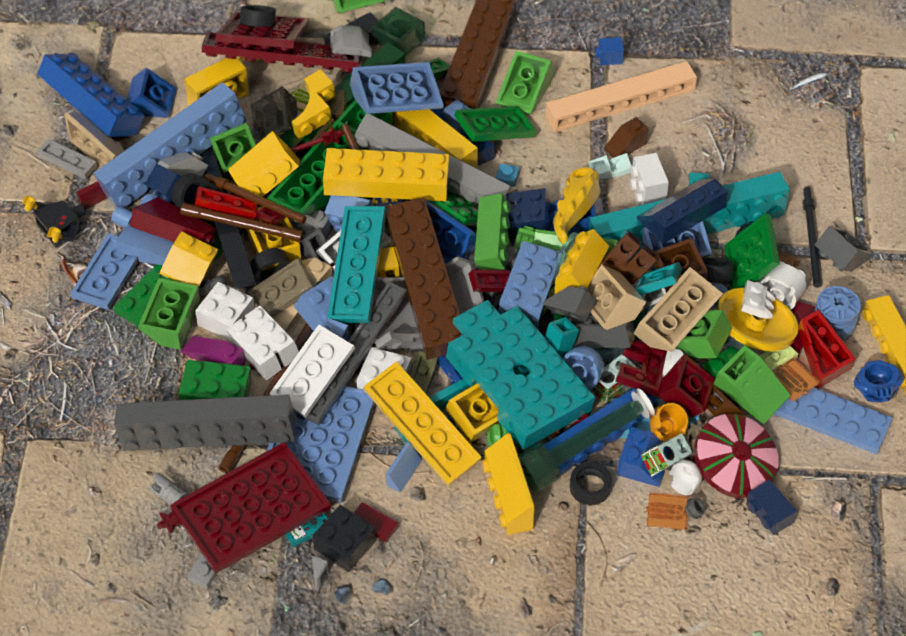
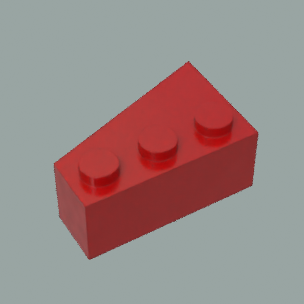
(824, 349)

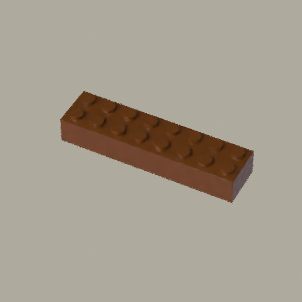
(478, 52)
(423, 275)

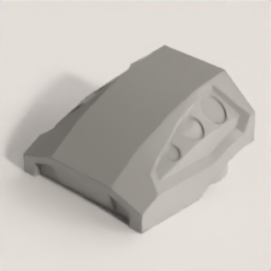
(350, 41)

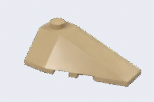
(318, 272)

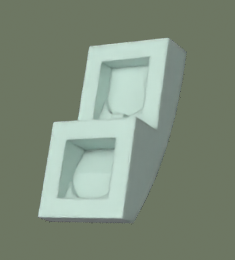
(611, 168)

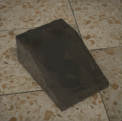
(273, 113)

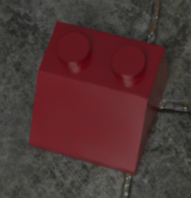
(687, 386)

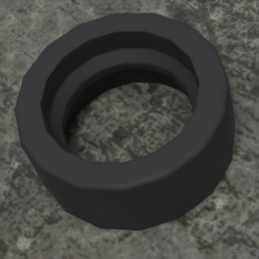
(258, 15)
(183, 183)
(267, 258)
(719, 270)
(593, 469)

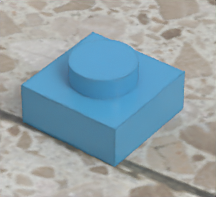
(507, 174)

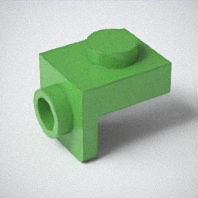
(524, 234)

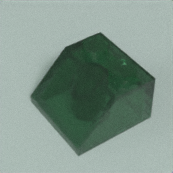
(400, 30)

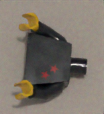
(56, 219)

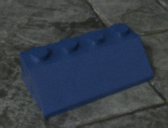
(684, 209)

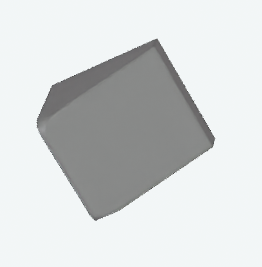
(320, 571)

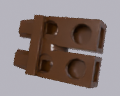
(619, 257)

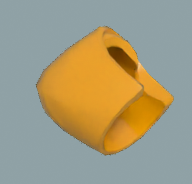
(668, 421)

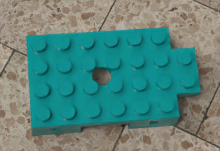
(529, 404)

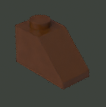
(628, 138)
(721, 404)

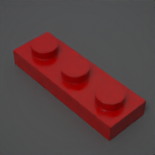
(225, 203)

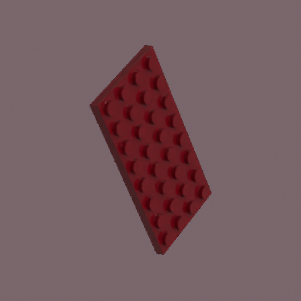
(304, 53)

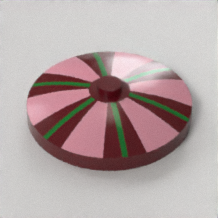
(735, 454)

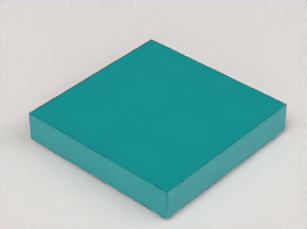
(658, 278)

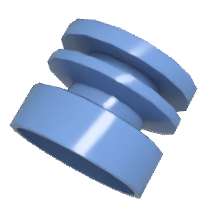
(840, 309)

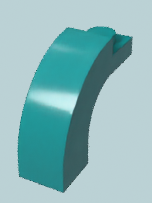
(560, 335)

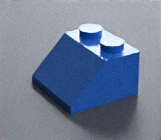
(151, 94)
(631, 462)

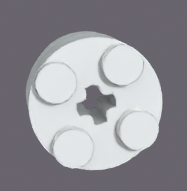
(785, 284)

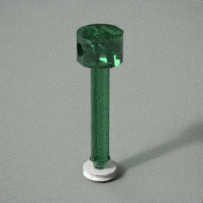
(541, 465)

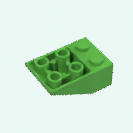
(752, 384)

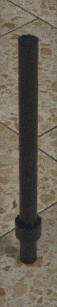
(808, 207)

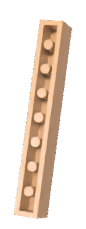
(620, 96)

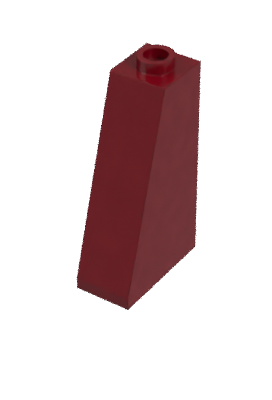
(165, 221)

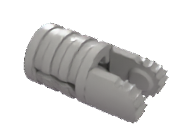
(166, 489)

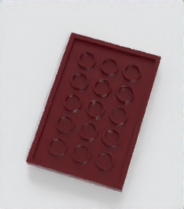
(283, 34)
(250, 507)

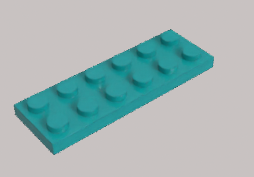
(357, 264)

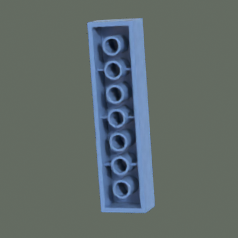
(187, 132)

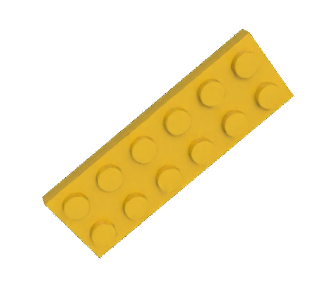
(422, 423)

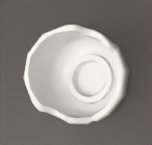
(685, 477)

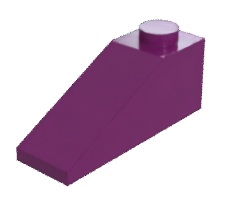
(213, 351)

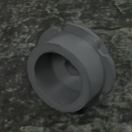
(694, 508)

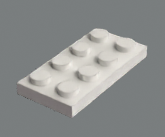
(313, 369)

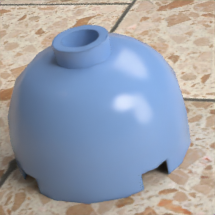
(585, 364)

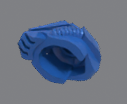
(878, 381)

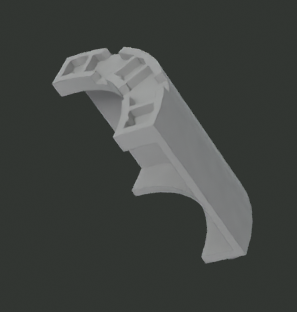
(402, 330)

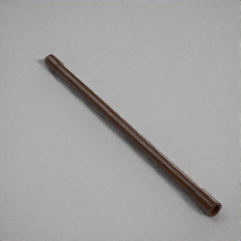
(233, 454)

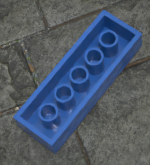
(90, 94)

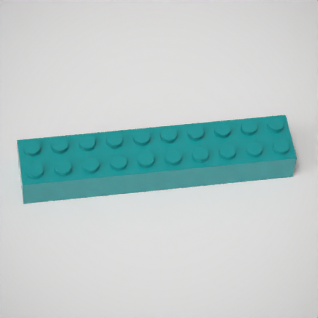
(745, 203)

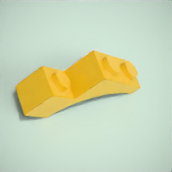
(317, 111)

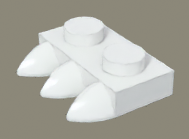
(757, 300)

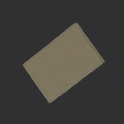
(282, 288)

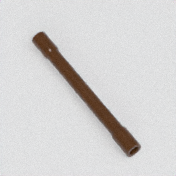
(283, 232)

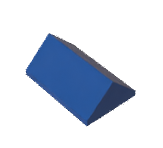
(452, 236)

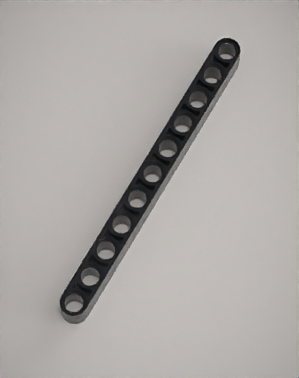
(230, 235)

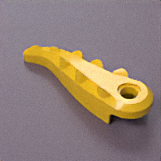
(579, 196)

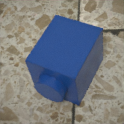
(610, 51)

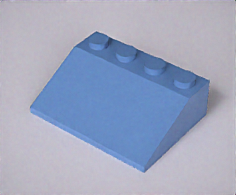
(395, 88)

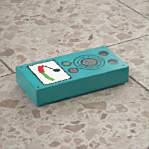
(305, 531)

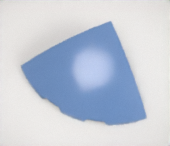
(143, 245)

